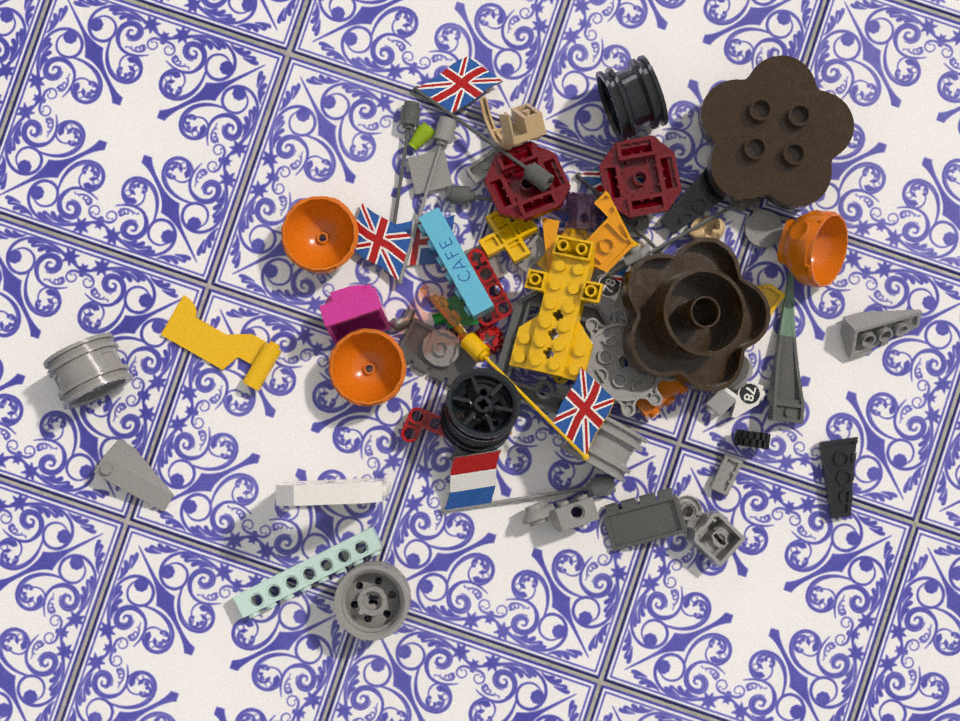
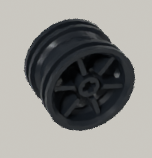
(632, 98)
(497, 390)

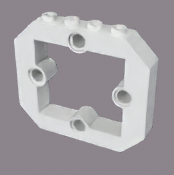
(332, 492)

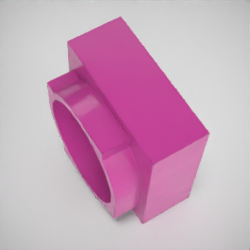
(352, 310)

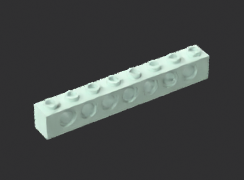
(245, 599)

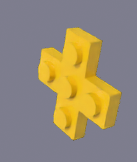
(507, 237)

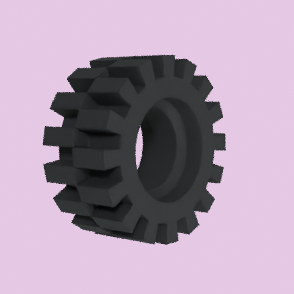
(752, 439)

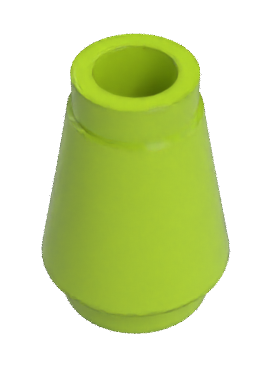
(421, 136)

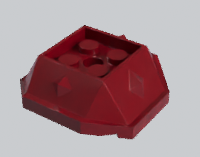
(645, 158)
(506, 184)

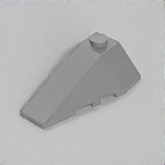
(869, 329)
(130, 472)

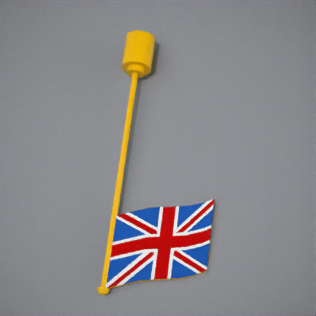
(581, 410)

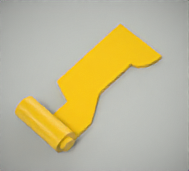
(218, 347)

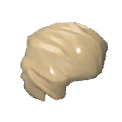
(712, 229)

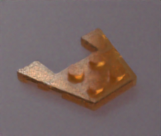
(441, 305)

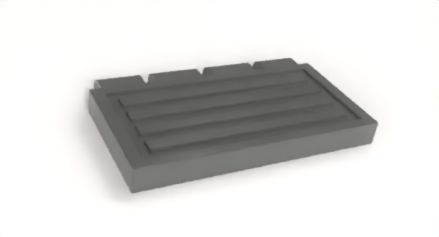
(412, 350)
(645, 521)

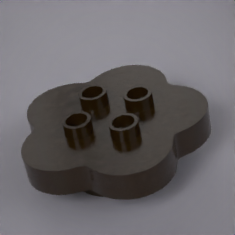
(774, 135)
(692, 315)

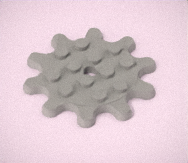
(621, 383)

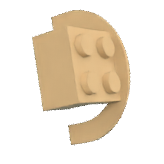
(526, 125)

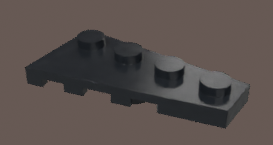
(692, 204)
(838, 472)

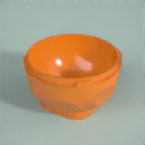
(309, 221)
(814, 247)
(349, 365)

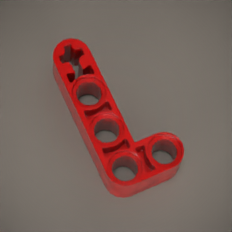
(487, 283)
(417, 426)

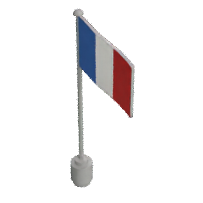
(475, 481)

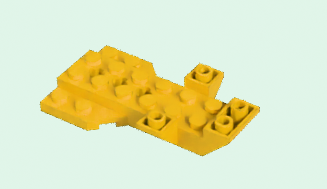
(564, 292)

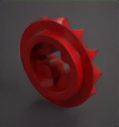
(493, 331)

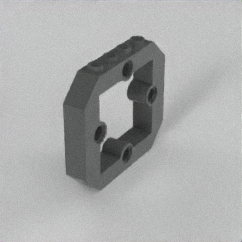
(551, 401)

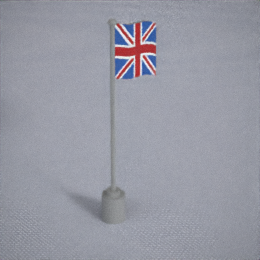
(383, 240)

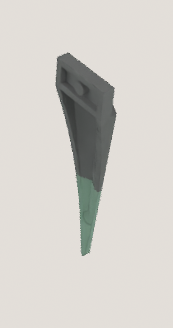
(785, 386)

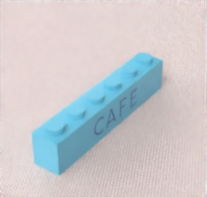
(456, 264)

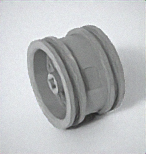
(88, 370)

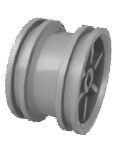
(611, 448)
(353, 618)

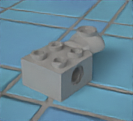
(561, 514)
(710, 532)

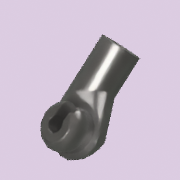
(403, 322)

